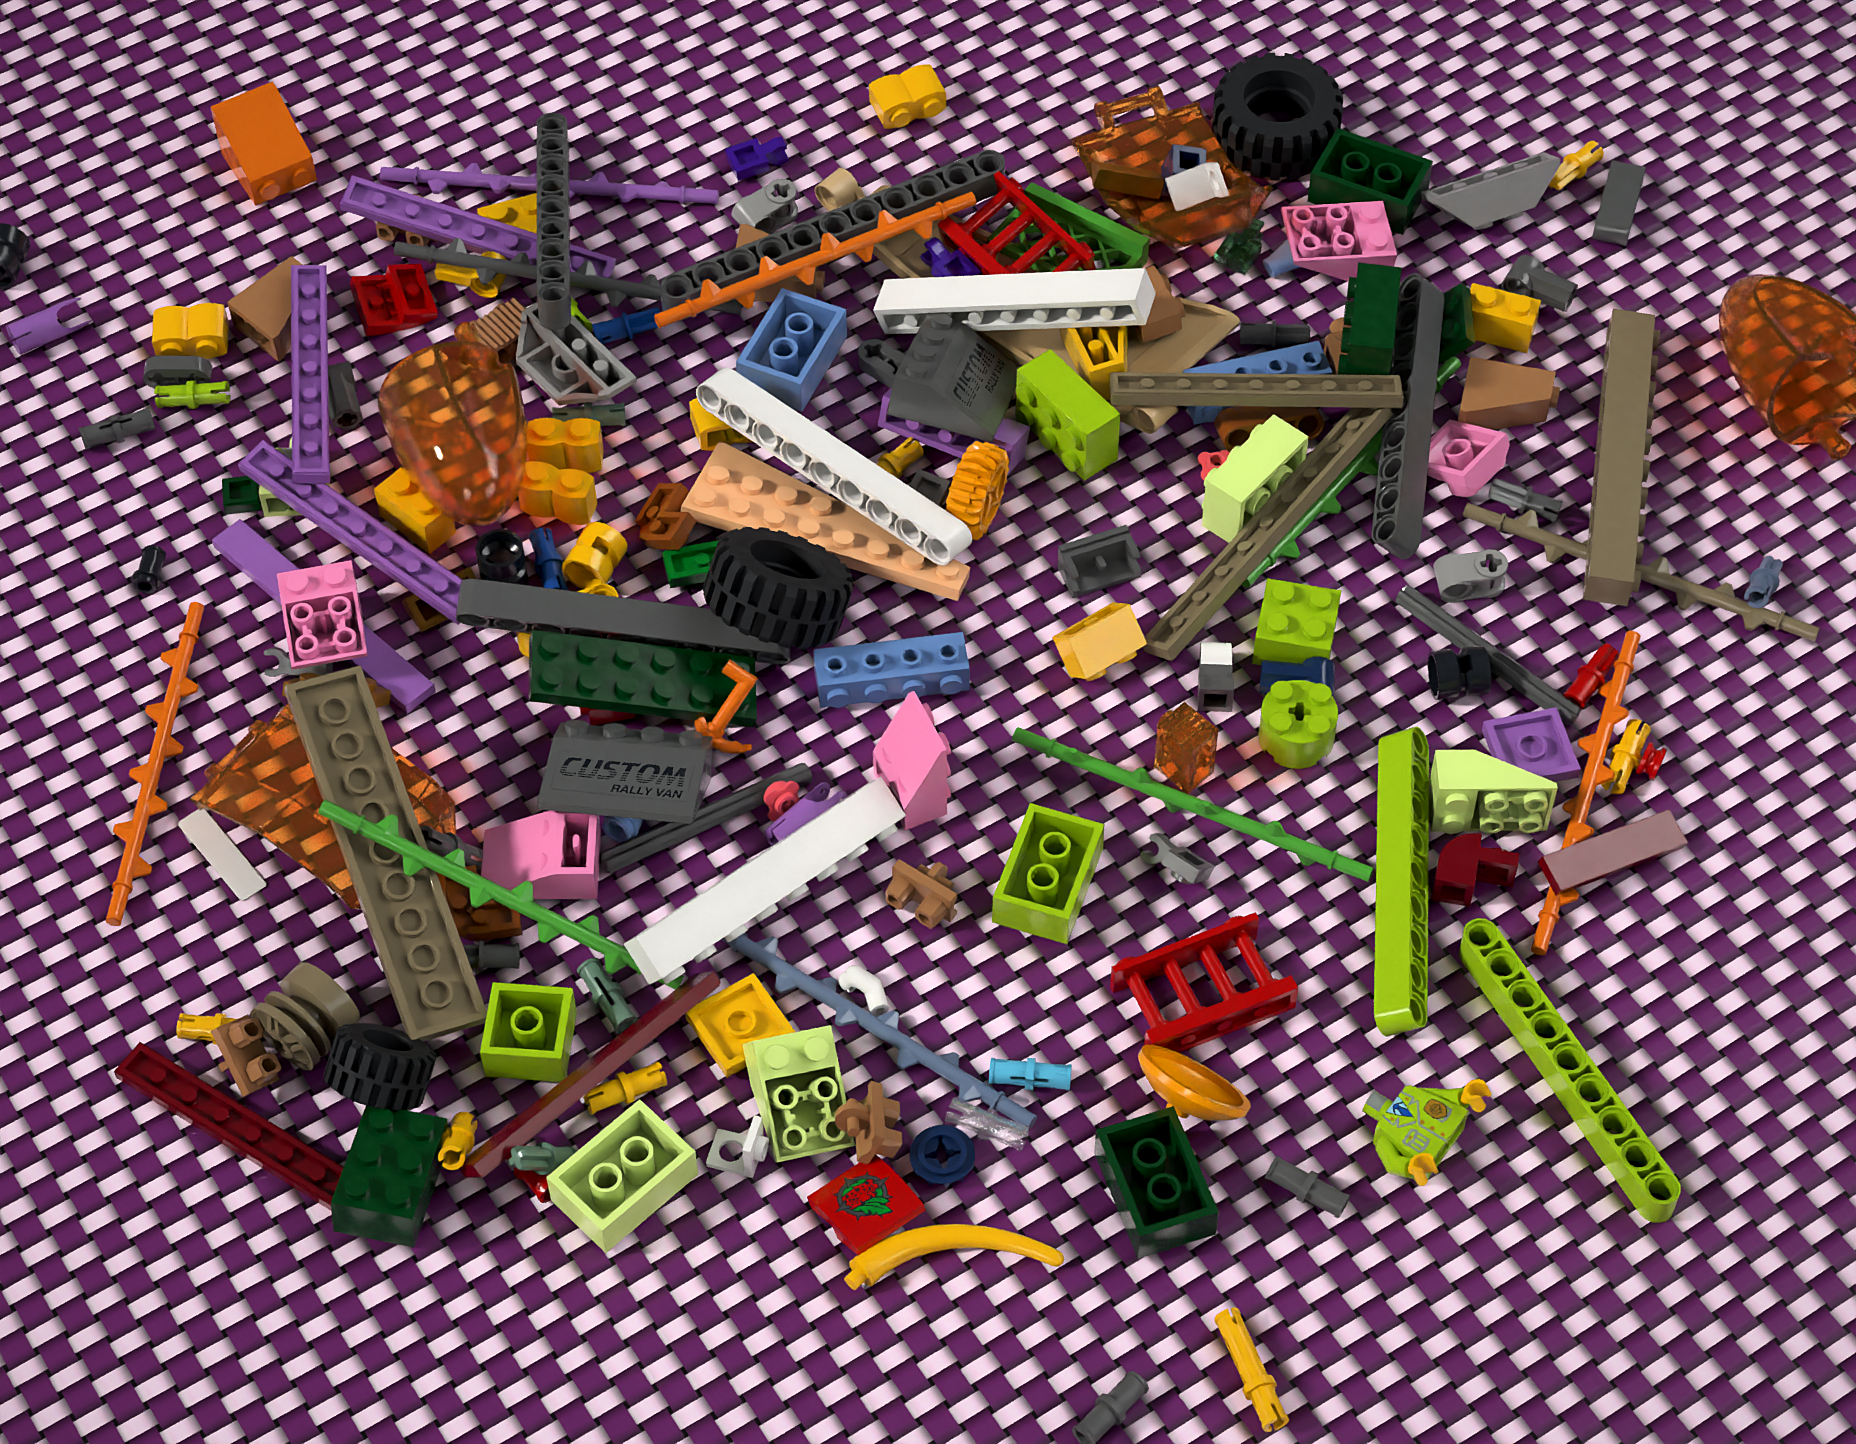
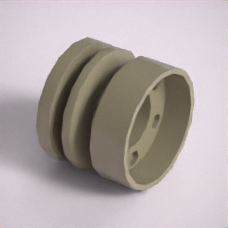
(305, 1015)

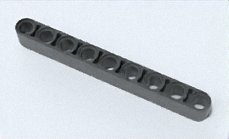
(553, 222)
(1408, 431)
(606, 617)

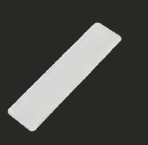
(222, 854)

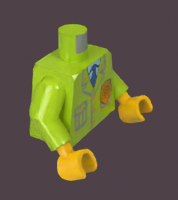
(1421, 1126)

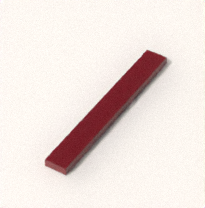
(589, 1074)
(231, 1123)

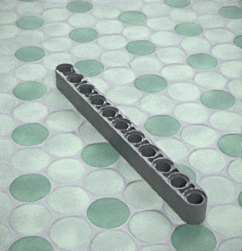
(904, 199)

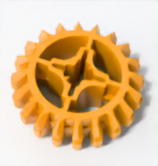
(978, 486)

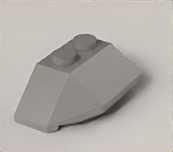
(1496, 192)
(569, 362)

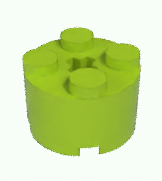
(1298, 723)

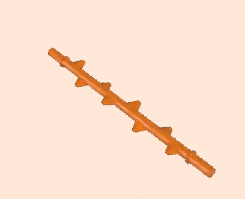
(805, 266)
(148, 774)
(1594, 775)

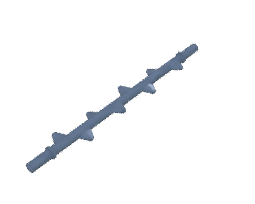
(882, 1026)

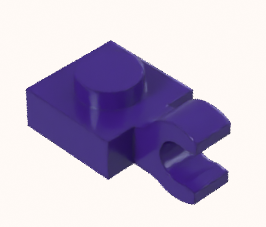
(752, 158)
(946, 263)

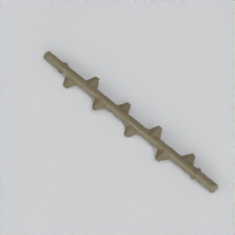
(1655, 573)

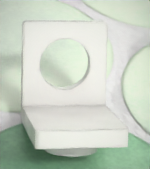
(1196, 185)
(753, 1146)

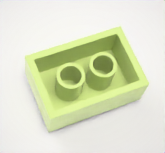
(1251, 476)
(622, 1175)

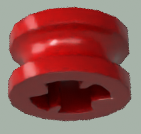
(1651, 761)

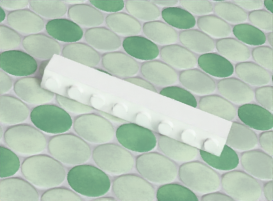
(1019, 300)
(764, 881)

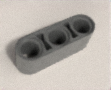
(1618, 203)

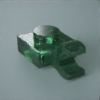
(1241, 250)

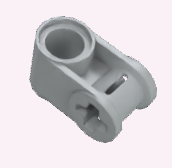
(767, 210)
(1467, 577)

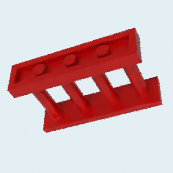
(984, 256)
(1203, 1023)

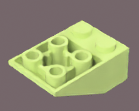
(1486, 795)
(798, 1092)

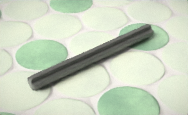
(1500, 663)
(706, 818)

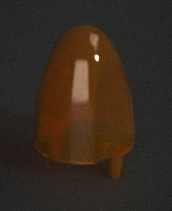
(1792, 358)
(458, 427)

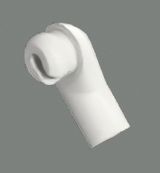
(858, 978)

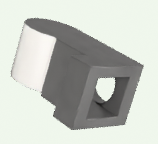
(1215, 676)

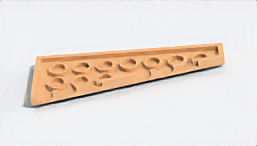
(746, 492)

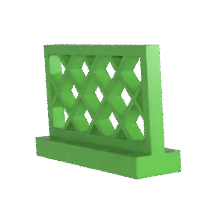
(1082, 224)

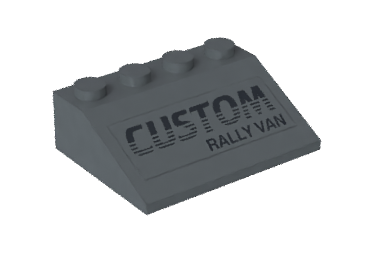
(953, 380)
(626, 772)

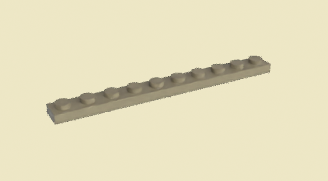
(1264, 531)

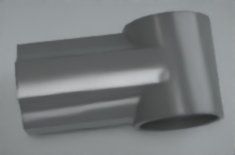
(1530, 279)
(343, 402)

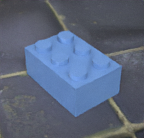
(793, 347)

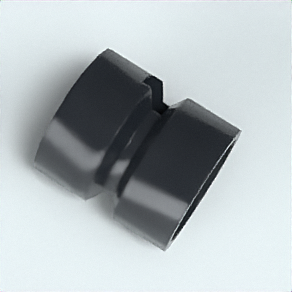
(13, 251)
(501, 557)
(1454, 672)

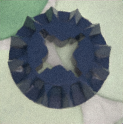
(955, 1144)

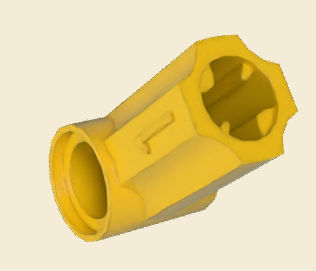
(470, 278)

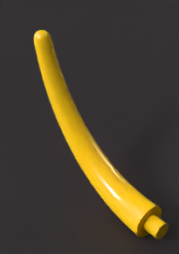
(909, 1244)

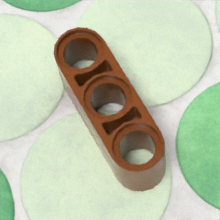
(1237, 422)

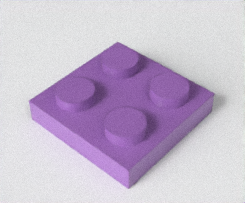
(1533, 743)

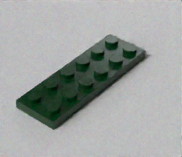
(634, 677)

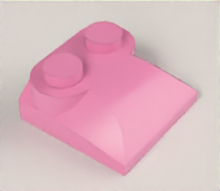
(1466, 456)

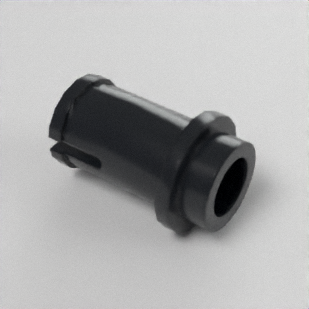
(147, 576)

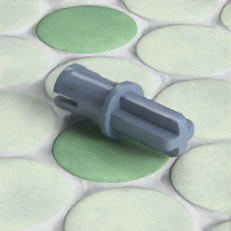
(1763, 582)

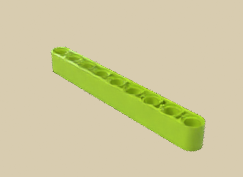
(1402, 883)
(1569, 1085)

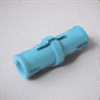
(1030, 1074)

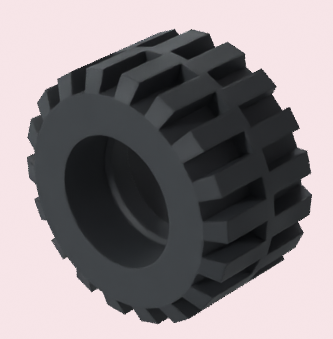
(379, 1066)

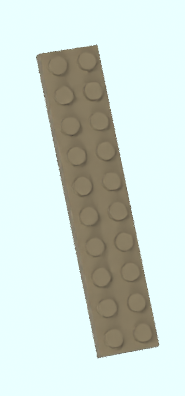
(403, 913)

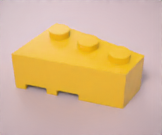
(1097, 353)

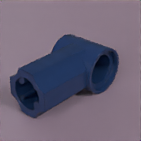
(1312, 669)

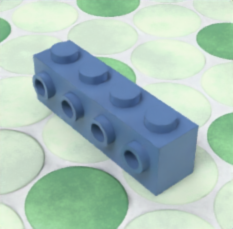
(1297, 359)
(891, 669)

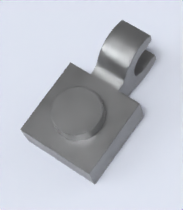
(285, 665)
(1185, 864)

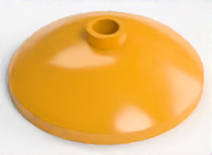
(1191, 1086)

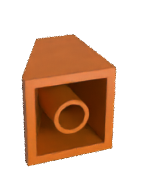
(263, 143)

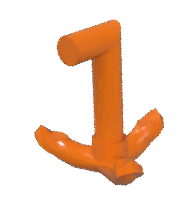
(745, 682)

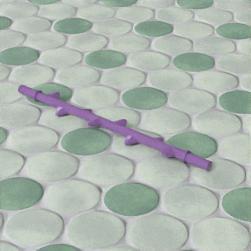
(596, 185)

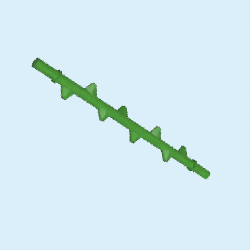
(1327, 503)
(1176, 800)
(484, 890)

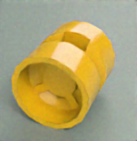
(594, 555)

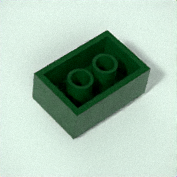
(1370, 171)
(1371, 320)
(389, 1176)
(1156, 1182)

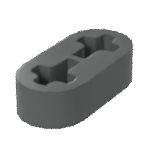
(881, 368)
(176, 370)

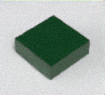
(240, 495)

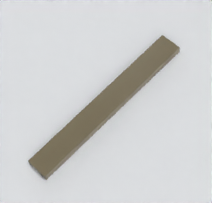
(1256, 390)

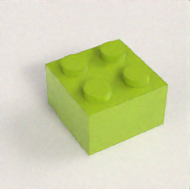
(1295, 622)
(528, 1032)

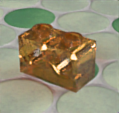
(1185, 747)

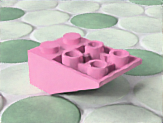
(1339, 237)
(322, 614)
(914, 763)
(549, 850)

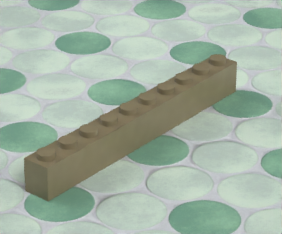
(1620, 460)

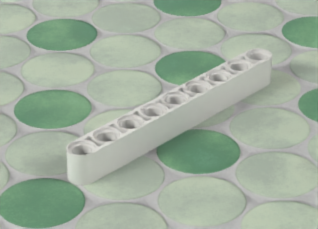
(834, 466)

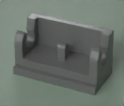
(1099, 561)

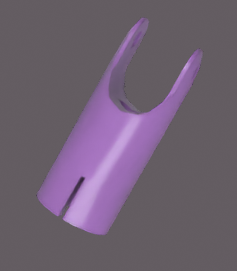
(40, 327)
(802, 812)

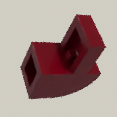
(1465, 862)

